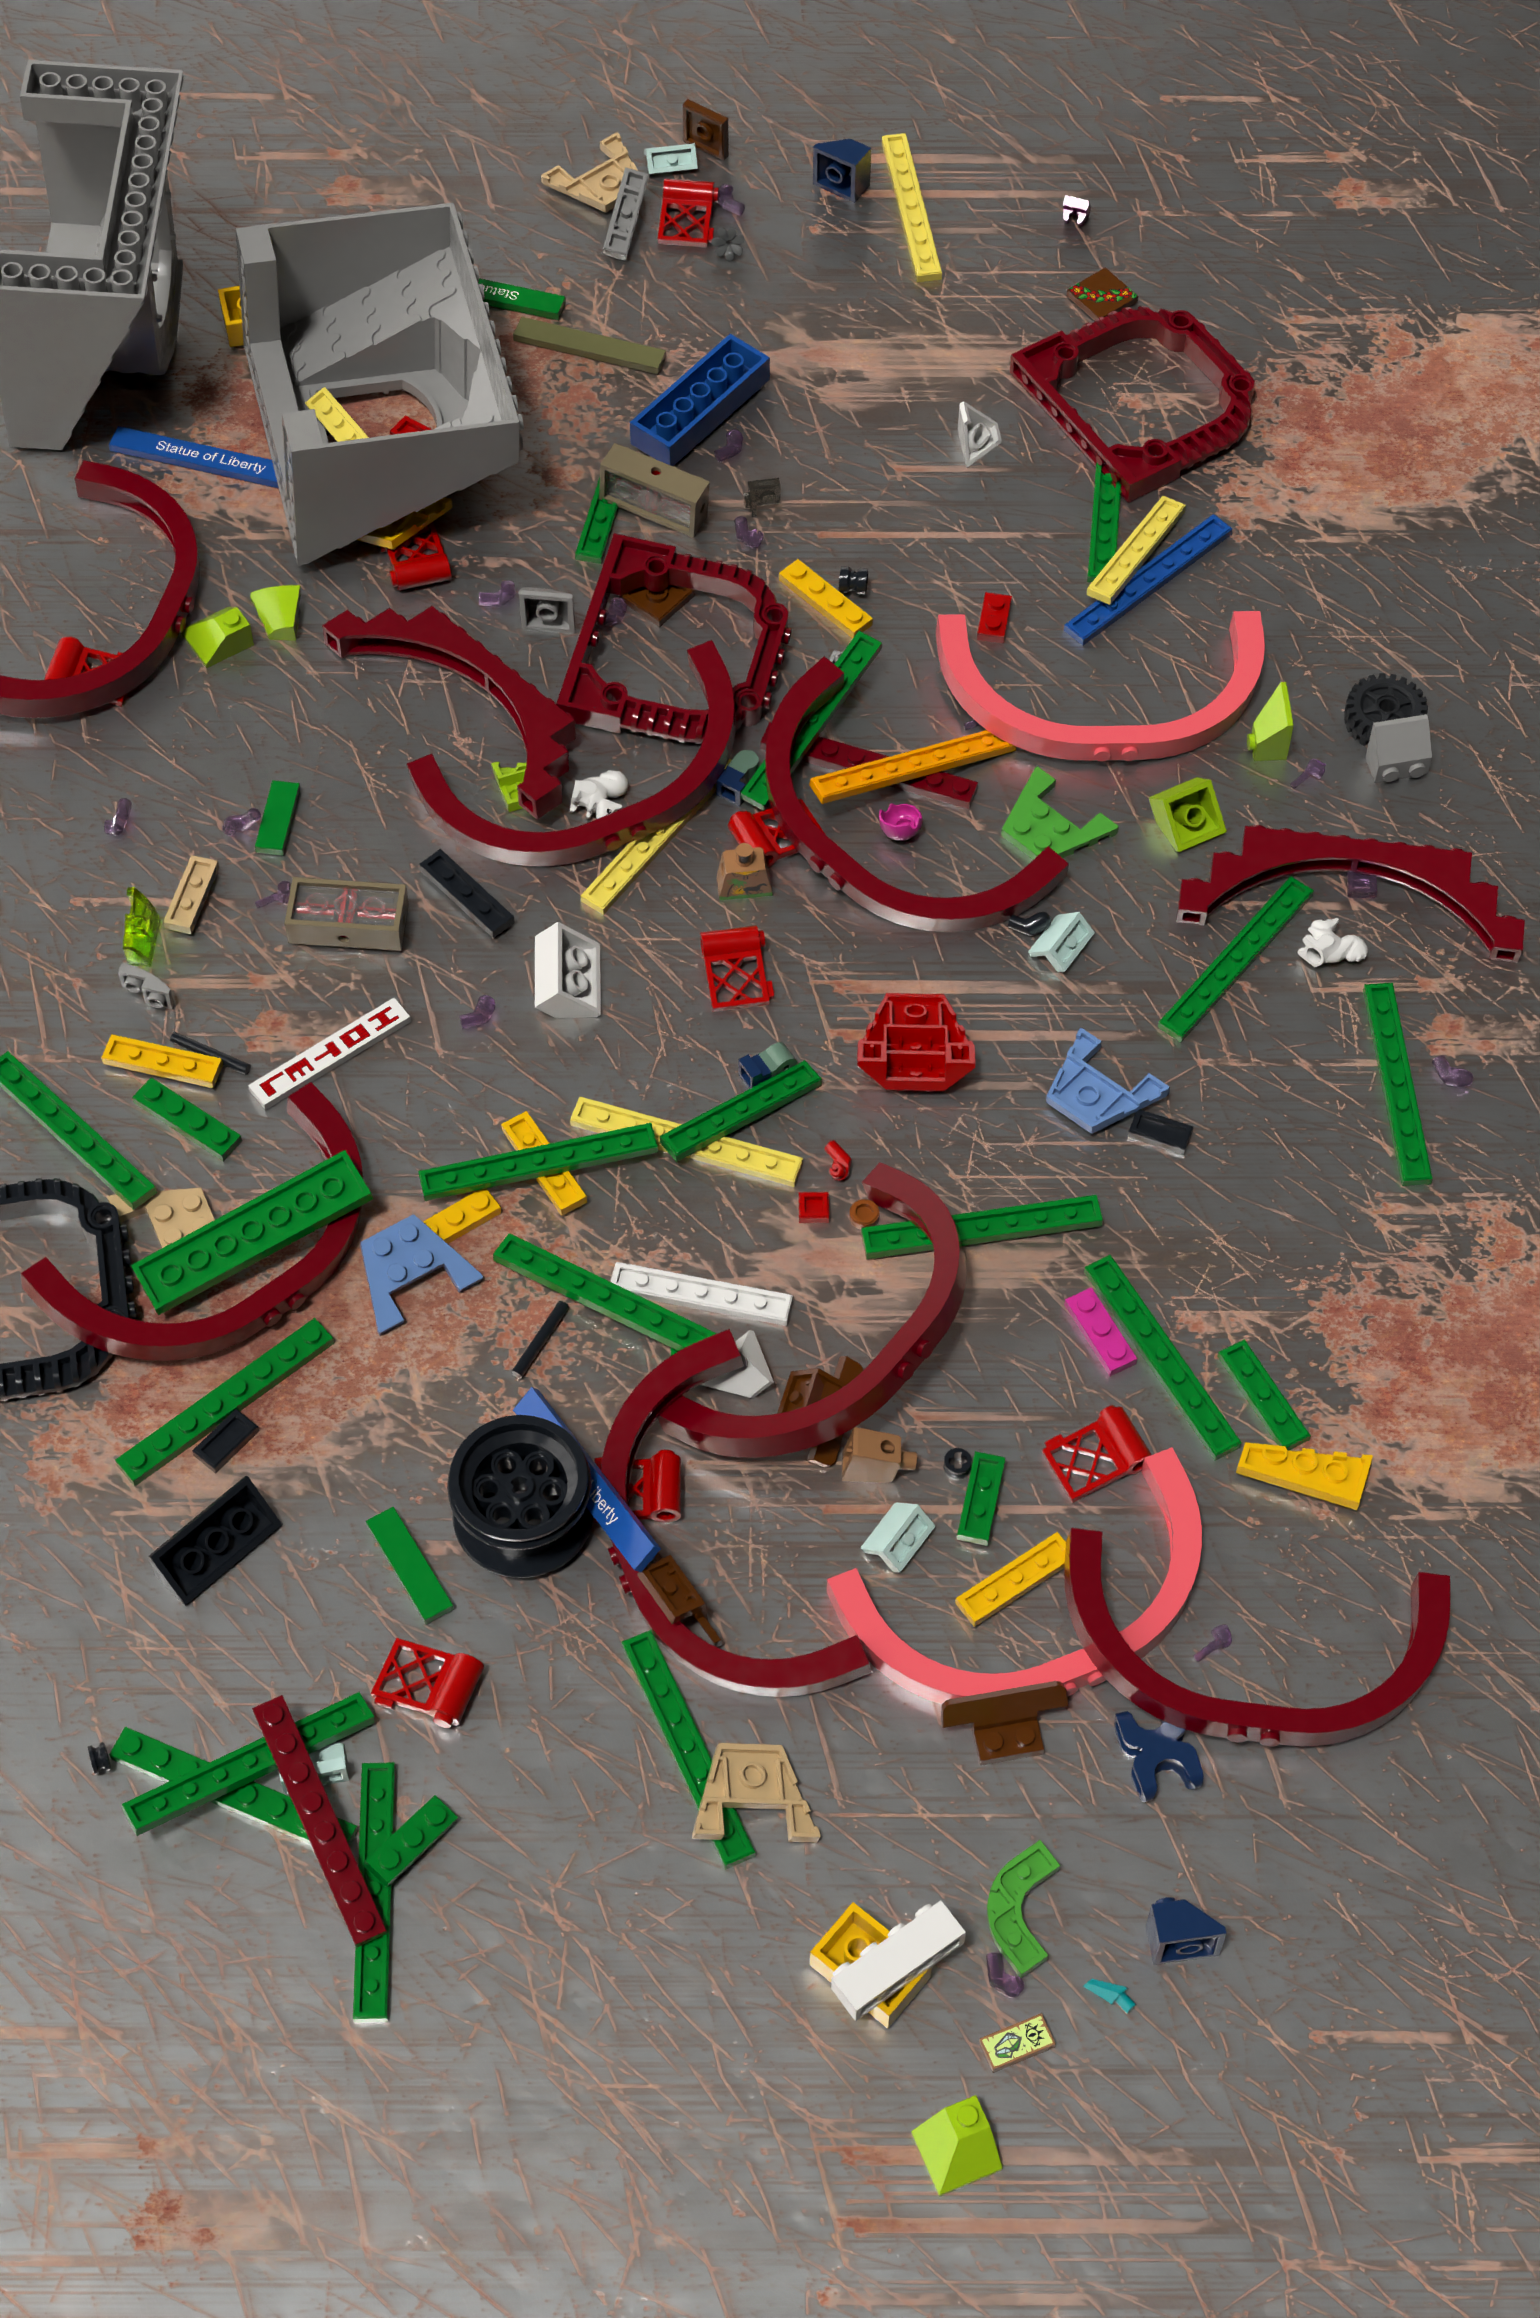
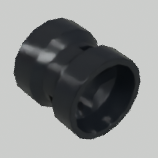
(851, 580)

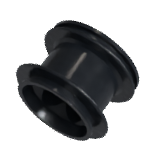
(513, 1457)

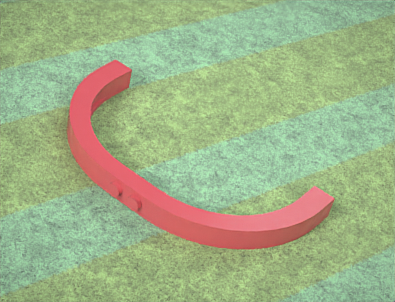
(1101, 742)
(940, 1682)

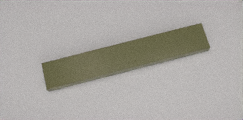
(589, 345)

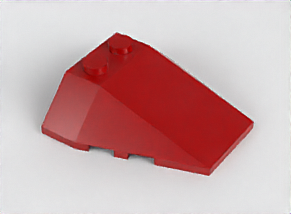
(915, 1044)

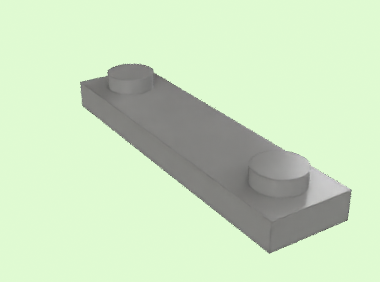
(625, 214)

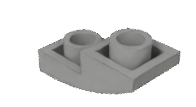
(154, 990)

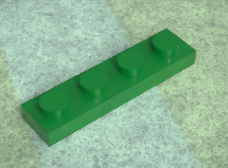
(187, 1119)

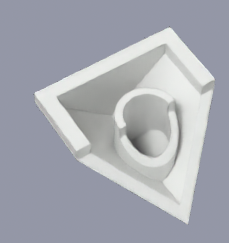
(976, 433)
(751, 1378)

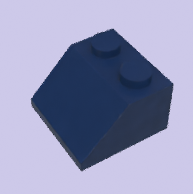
(842, 168)
(1182, 1932)

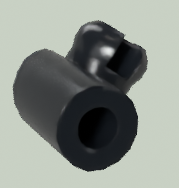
(1031, 925)

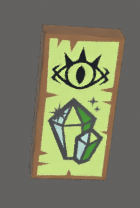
(1017, 2043)

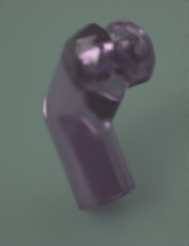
(745, 536)
(499, 598)
(1001, 1981)

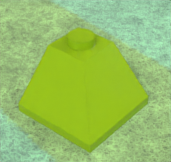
(219, 636)
(1272, 728)
(957, 2146)

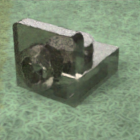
(762, 493)

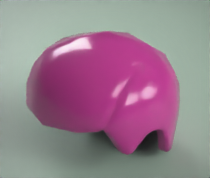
(900, 821)

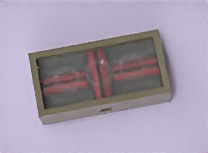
(654, 490)
(346, 913)

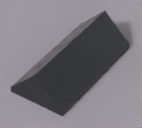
(214, 1541)

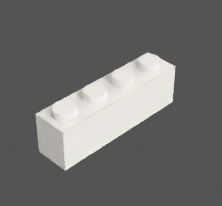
(897, 1960)

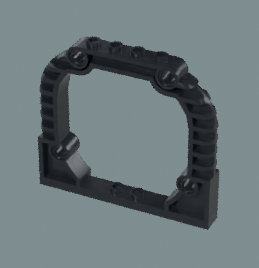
(71, 1200)

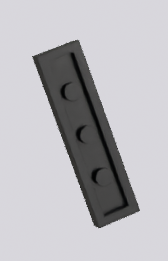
(466, 893)

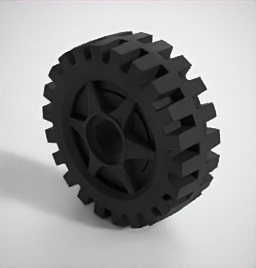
(1381, 701)

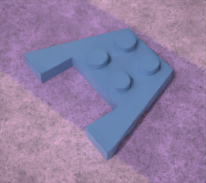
(1091, 1096)
(404, 1256)

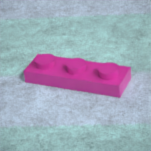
(1100, 1331)

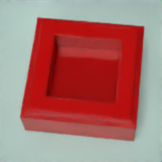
(813, 1207)

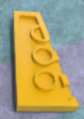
(1322, 1476)

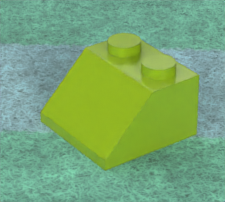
(1188, 813)

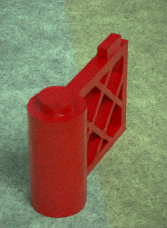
(687, 197)
(419, 568)
(71, 660)
(752, 830)
(730, 947)
(1116, 1436)
(660, 1486)
(451, 1689)

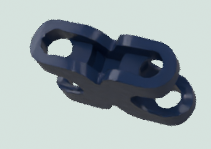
(1156, 1752)

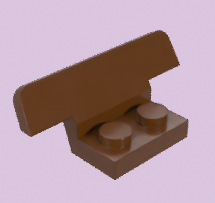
(812, 1386)
(676, 1594)
(1005, 1720)

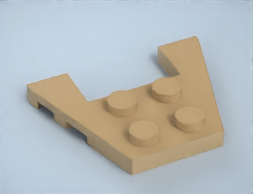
(599, 185)
(170, 1212)
(755, 1779)

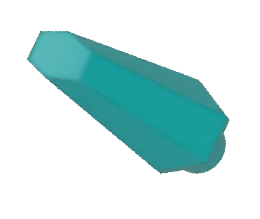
(1111, 1993)

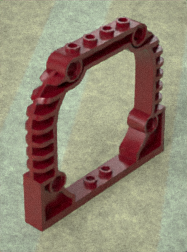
(1156, 463)
(655, 565)

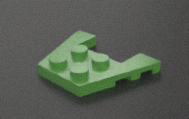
(1037, 825)

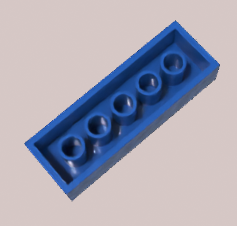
(700, 400)

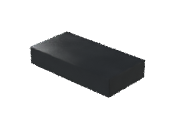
(1160, 1131)
(225, 1441)

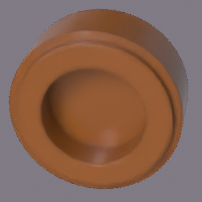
(864, 1214)

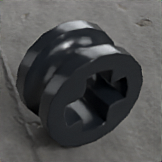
(964, 1456)
(99, 1758)

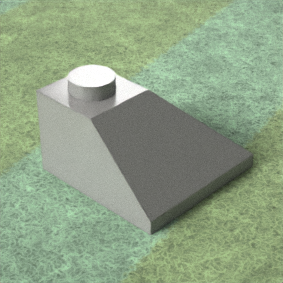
(546, 610)

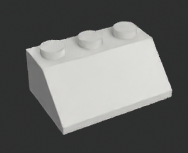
(567, 973)

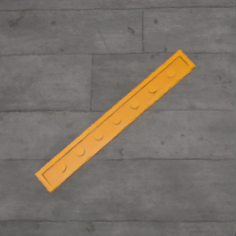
(908, 766)

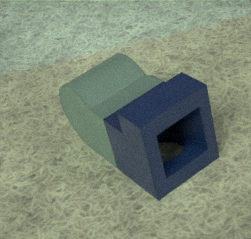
(737, 776)
(765, 1064)

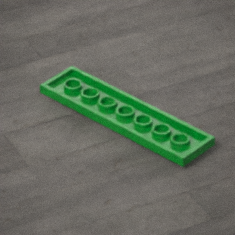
(251, 1232)

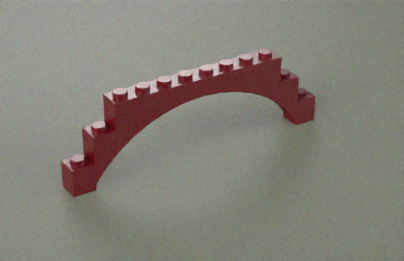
(441, 642)
(1427, 869)

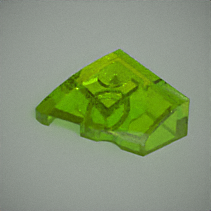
(140, 929)

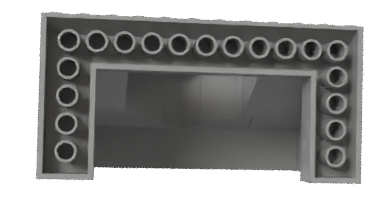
(110, 265)
(364, 312)

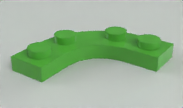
(1005, 1904)

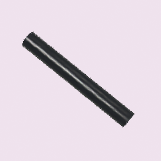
(197, 1047)
(540, 1339)

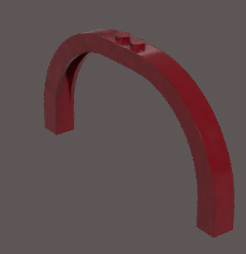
(134, 666)
(610, 830)
(846, 874)
(217, 1332)
(881, 1379)
(744, 1674)
(1238, 1719)

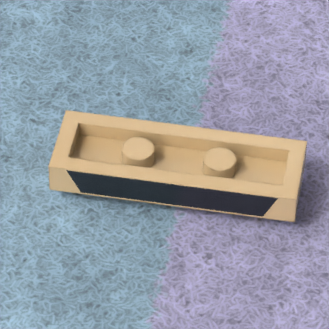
(191, 894)

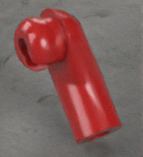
(841, 1161)

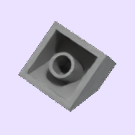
(1399, 749)

